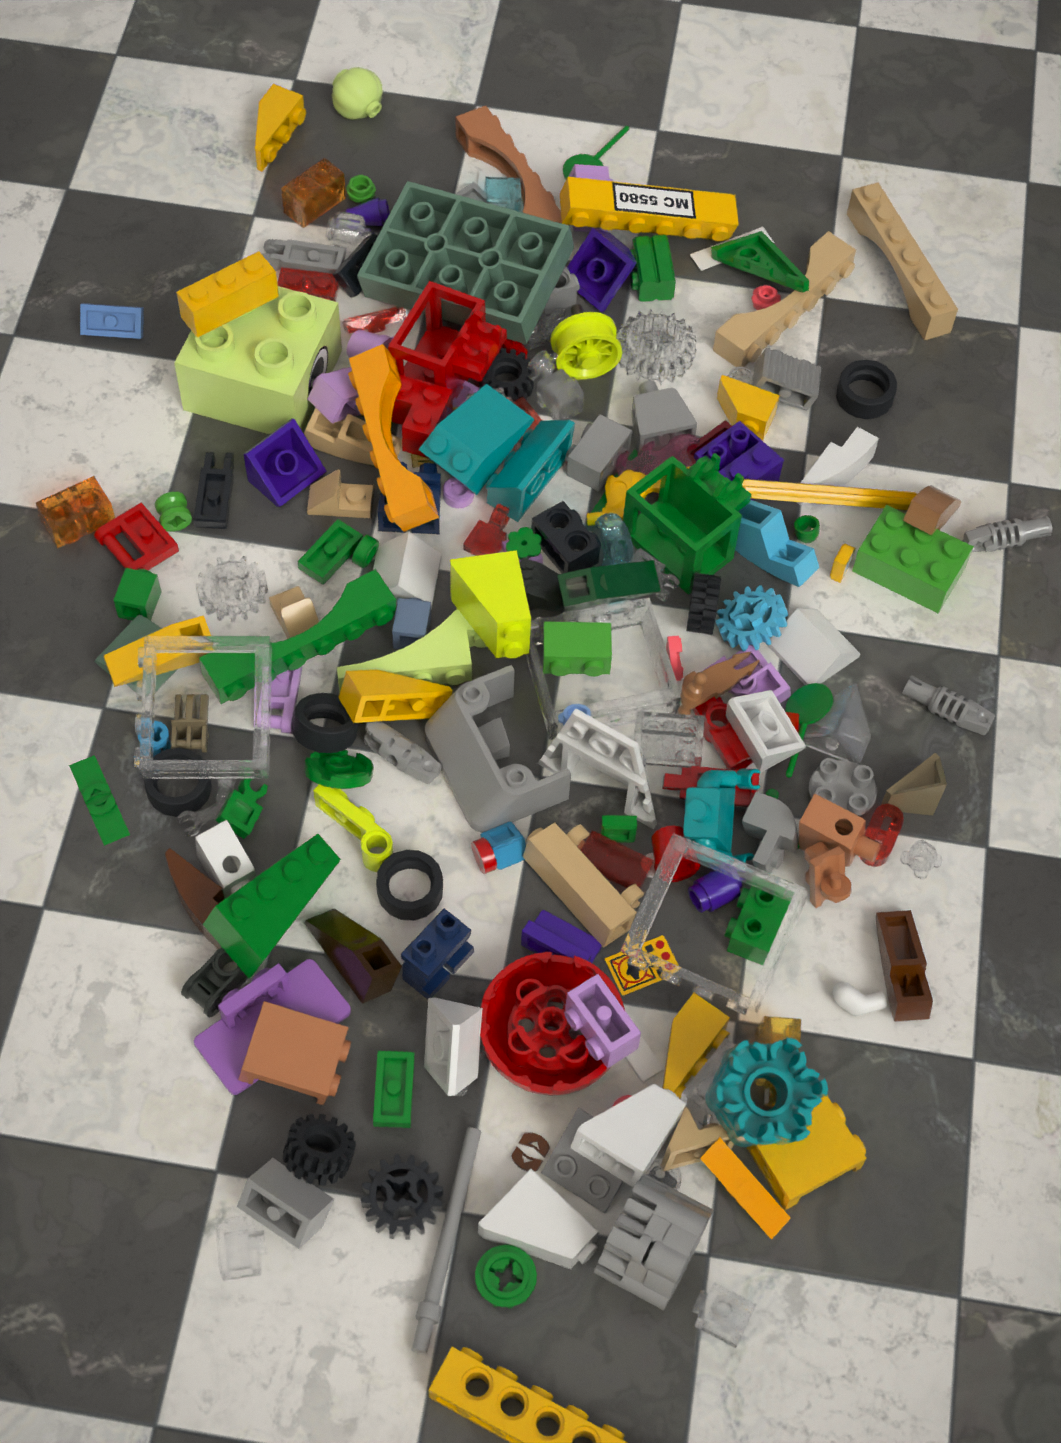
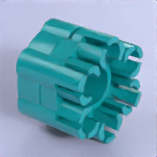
(794, 1083)

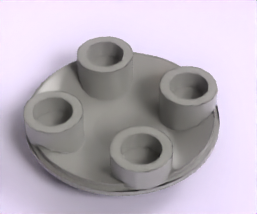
(845, 785)

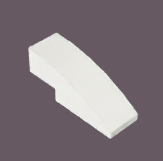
(841, 464)

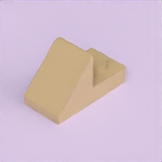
(339, 499)
(293, 611)
(690, 1143)

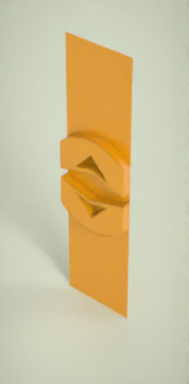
(745, 1188)

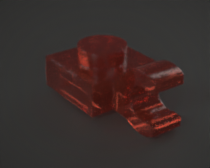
(488, 537)

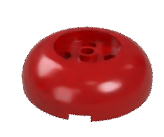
(523, 993)

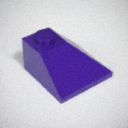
(601, 267)

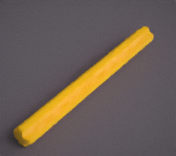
(828, 494)

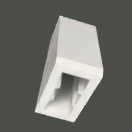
(630, 1133)
(540, 1224)

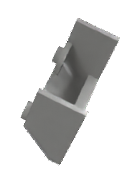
(482, 789)

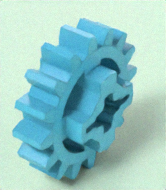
(752, 618)

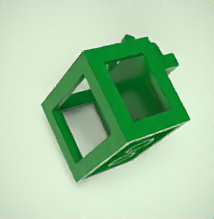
(692, 521)

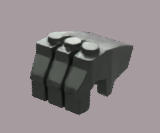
(540, 586)

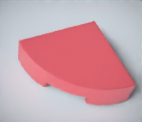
(673, 649)

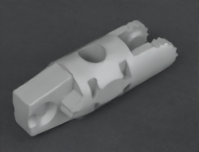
(401, 752)

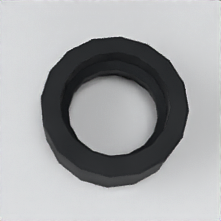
(868, 371)
(323, 738)
(176, 805)
(409, 860)

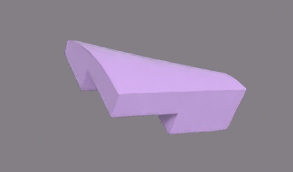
(762, 679)

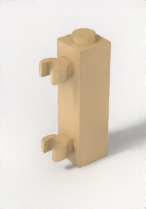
(580, 884)

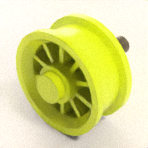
(586, 344)

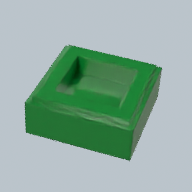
(619, 828)

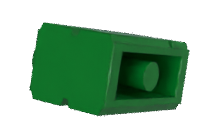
(654, 269)

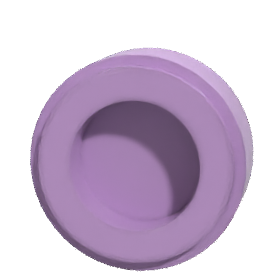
(456, 494)

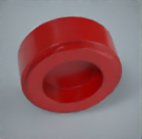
(484, 855)

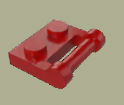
(145, 535)

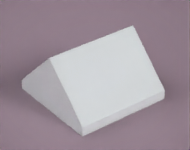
(408, 567)
(812, 647)
(763, 728)
(452, 1044)

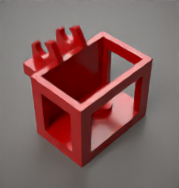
(445, 354)

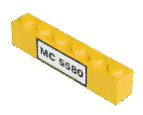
(648, 209)

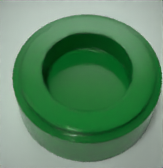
(365, 551)

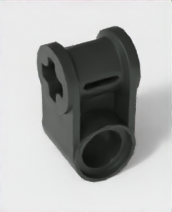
(211, 983)

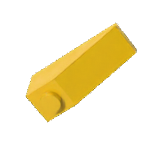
(390, 696)

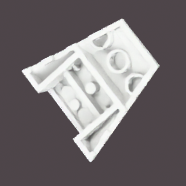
(608, 752)

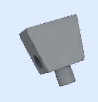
(660, 416)

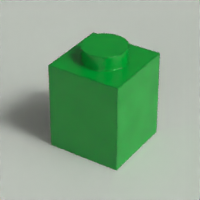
(137, 594)

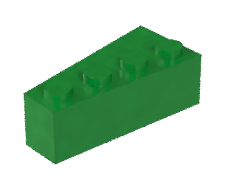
(264, 909)

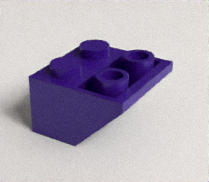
(744, 454)

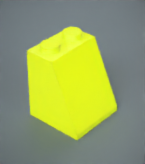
(493, 601)

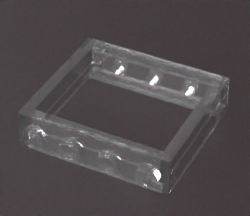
(623, 709)
(204, 769)
(683, 847)

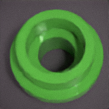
(360, 189)

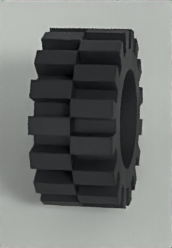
(514, 365)
(703, 603)
(314, 1163)

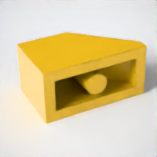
(747, 404)

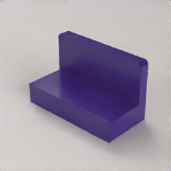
(559, 937)

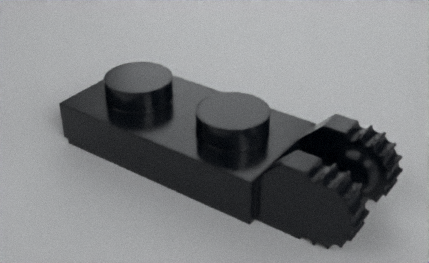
(214, 493)

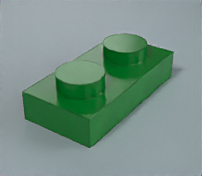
(330, 551)
(394, 1089)

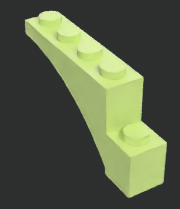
(436, 658)

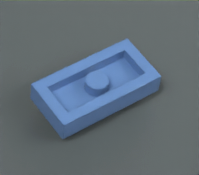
(111, 320)

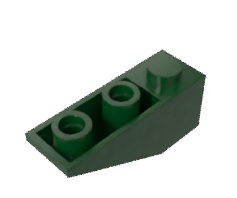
(607, 584)

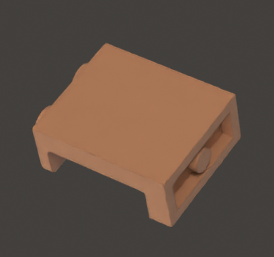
(296, 1052)

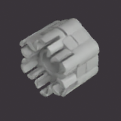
(653, 1241)

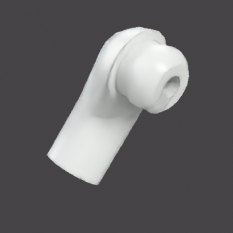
(855, 1002)

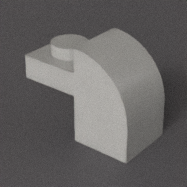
(775, 826)

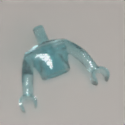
(615, 540)

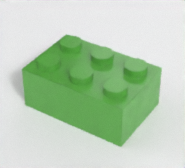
(911, 560)

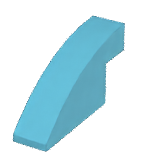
(767, 544)

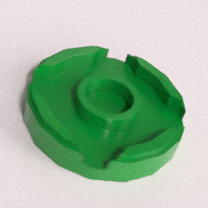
(339, 769)

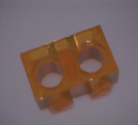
(313, 192)
(75, 508)

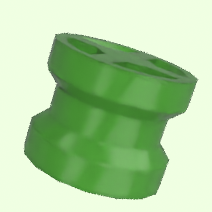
(173, 511)

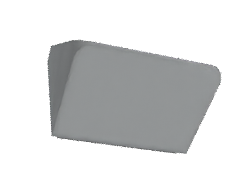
(496, 738)

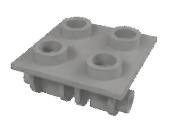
(579, 1173)

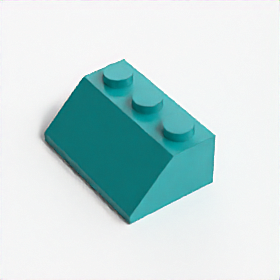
(530, 467)

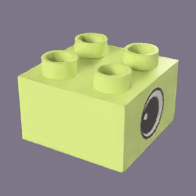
(261, 363)

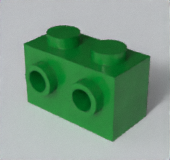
(757, 924)

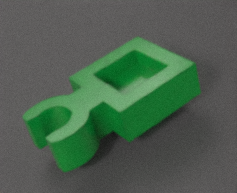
(241, 808)

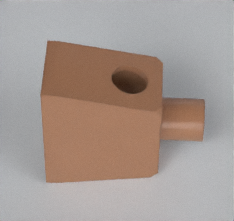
(836, 827)

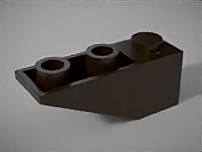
(356, 953)

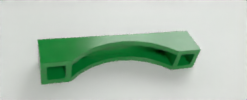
(361, 606)

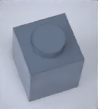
(411, 621)

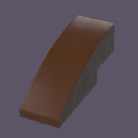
(195, 891)
(903, 966)

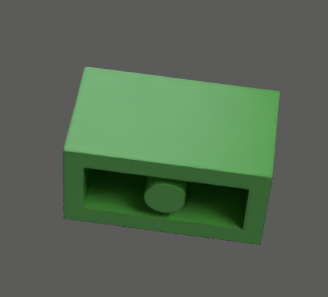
(577, 648)

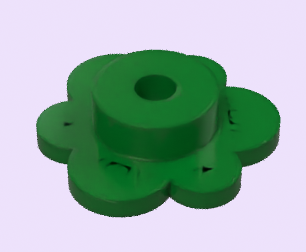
(524, 542)

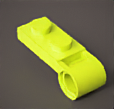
(358, 822)

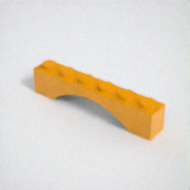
(378, 383)

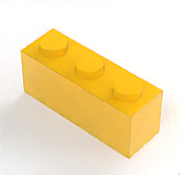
(227, 294)

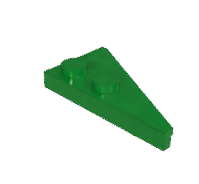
(762, 258)

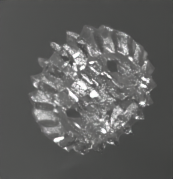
(673, 352)

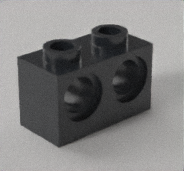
(560, 543)

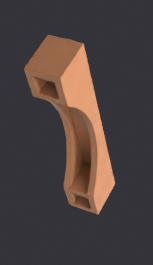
(485, 140)

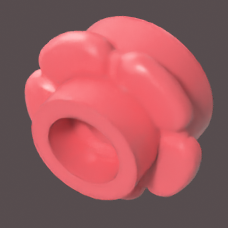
(764, 297)

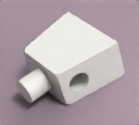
(221, 854)

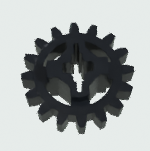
(393, 1210)

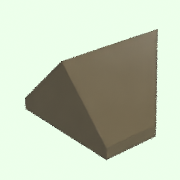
(920, 789)

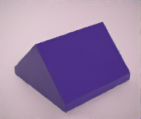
(283, 464)

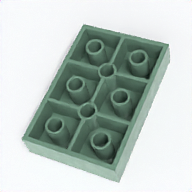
(471, 248)

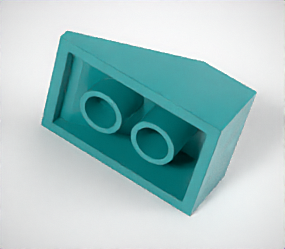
(477, 437)

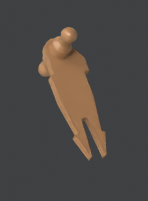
(713, 682)

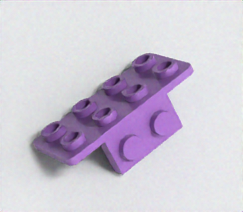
(301, 989)

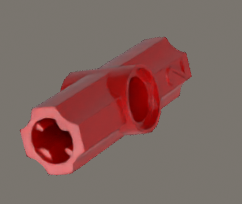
(723, 738)

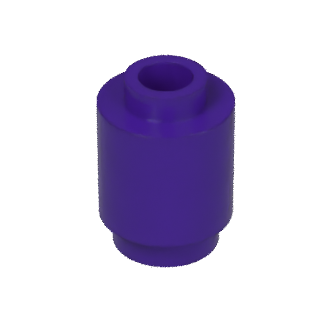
(714, 891)

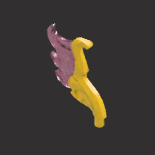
(633, 471)

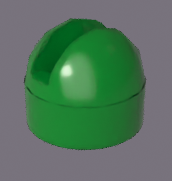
(803, 526)

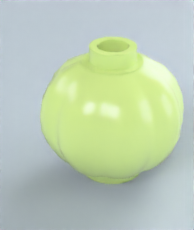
(357, 93)

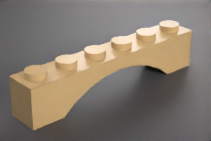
(926, 297)
(747, 334)

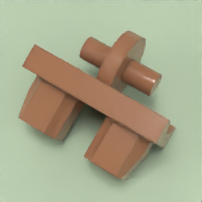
(826, 874)

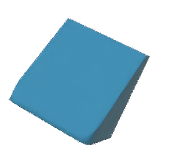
(507, 844)

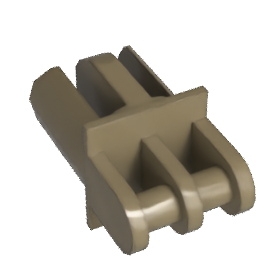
(190, 726)

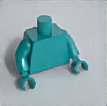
(711, 809)

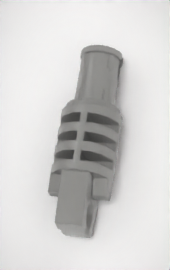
(1007, 534)
(950, 706)

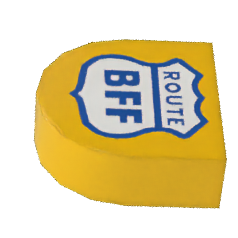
(842, 562)

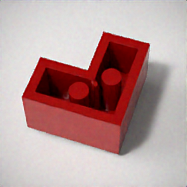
(419, 410)

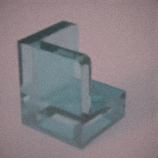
(504, 191)

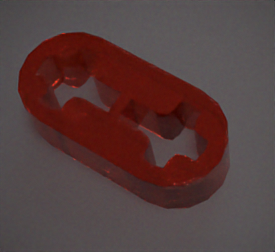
(887, 837)

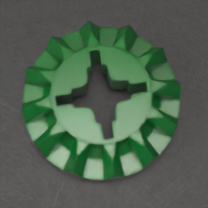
(498, 1260)

